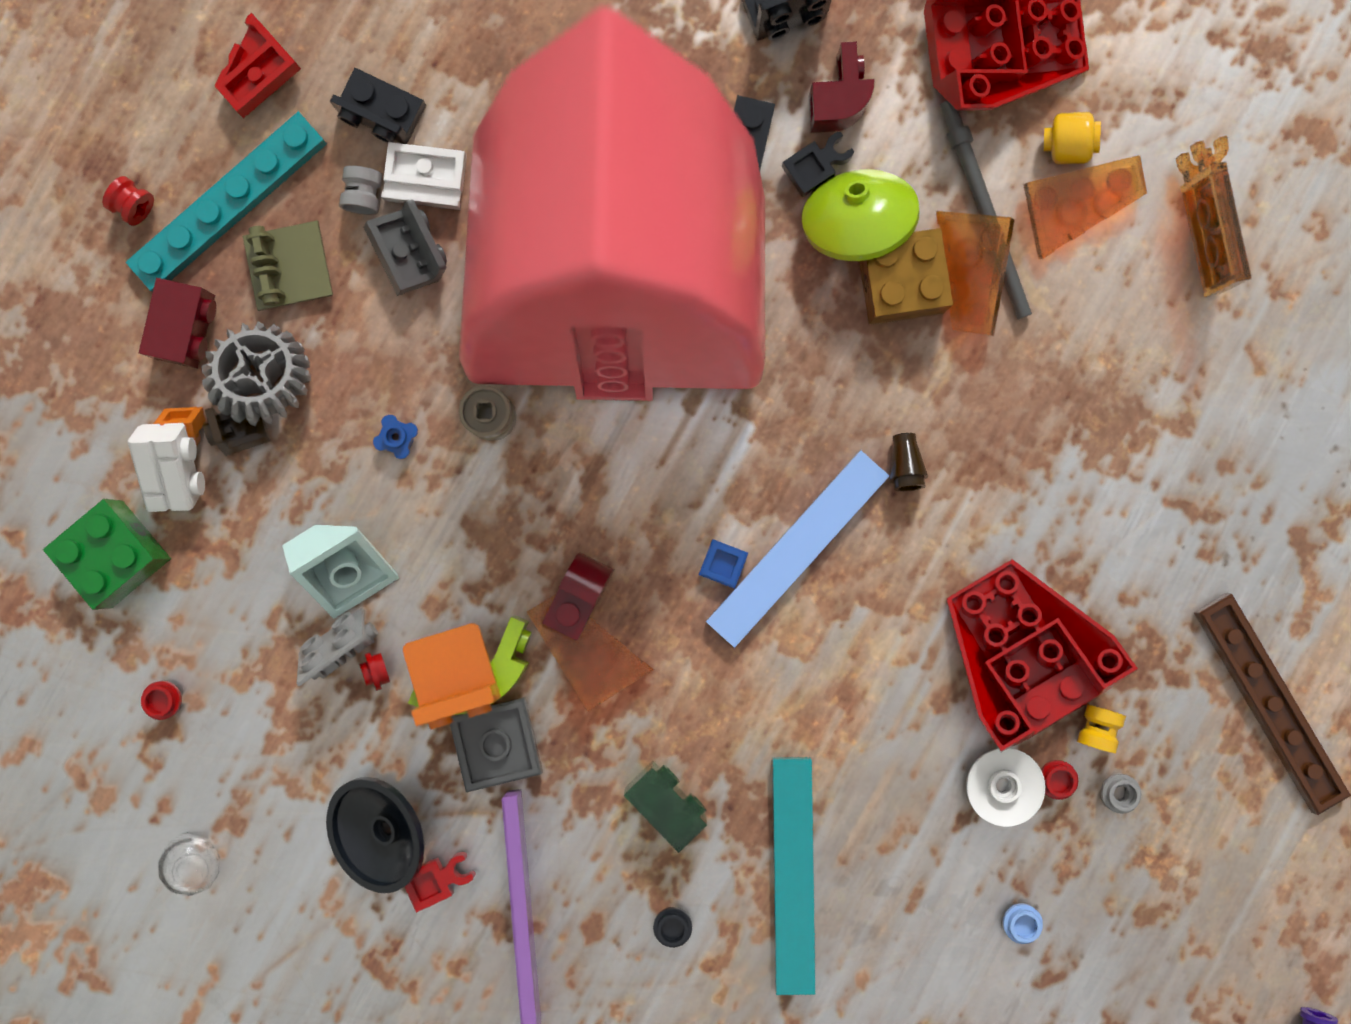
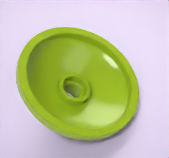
(860, 215)

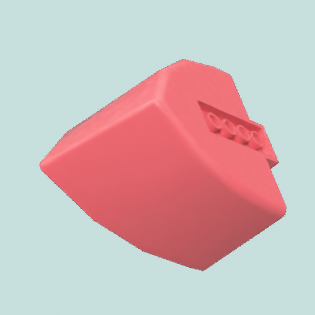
(613, 225)

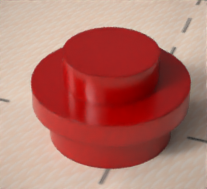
(374, 671)
(161, 700)
(1060, 779)

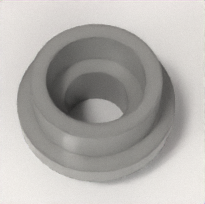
(1132, 793)

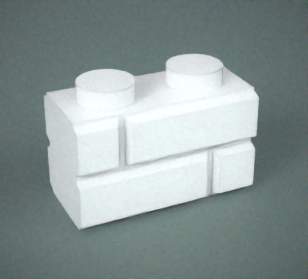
(166, 467)

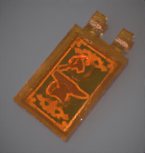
(1213, 218)

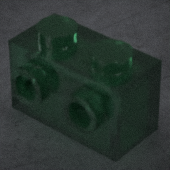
(666, 806)

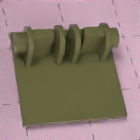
(287, 265)

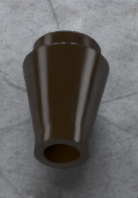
(907, 465)

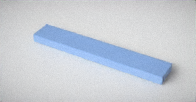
(797, 548)

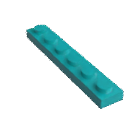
(227, 201)

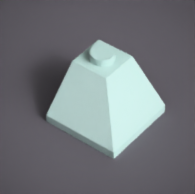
(337, 566)

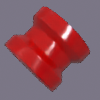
(127, 200)

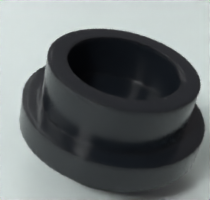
(672, 927)

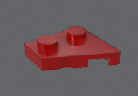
(254, 69)

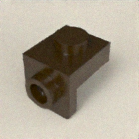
(231, 435)

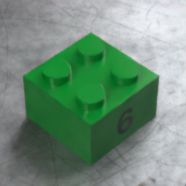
(106, 554)

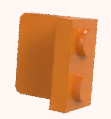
(450, 675)

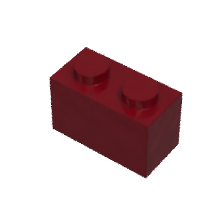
(178, 323)

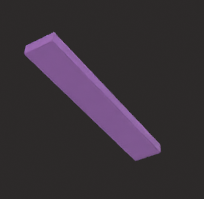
(521, 907)

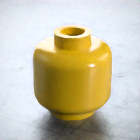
(1073, 138)

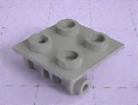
(323, 654)

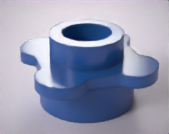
(399, 447)

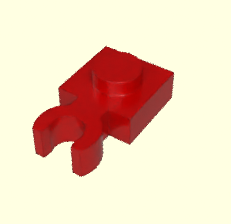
(435, 882)

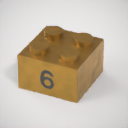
(908, 280)

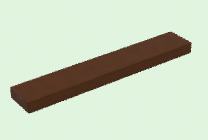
(1272, 704)

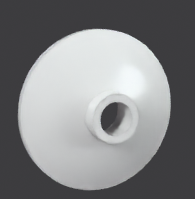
(1024, 789)

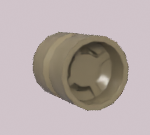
(487, 413)

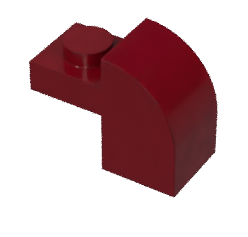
(841, 102)
(578, 596)

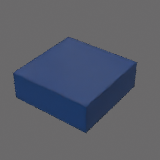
(723, 563)

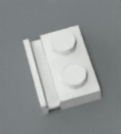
(425, 175)

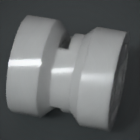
(360, 190)

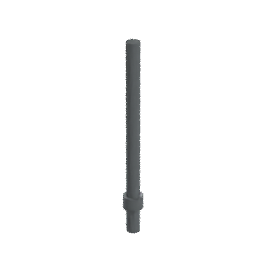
(961, 139)

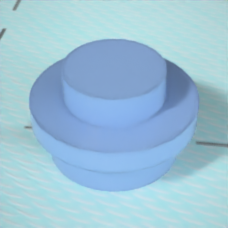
(1022, 923)

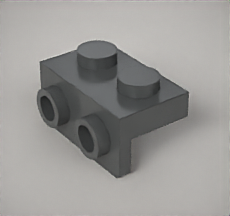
(406, 248)

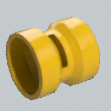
(1099, 737)

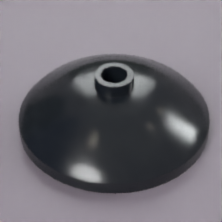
(375, 835)

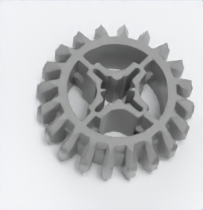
(280, 354)

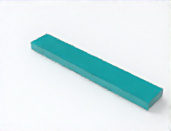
(793, 876)

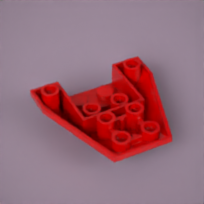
(1002, 48)
(1030, 653)

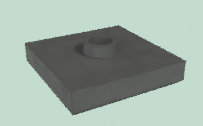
(496, 745)

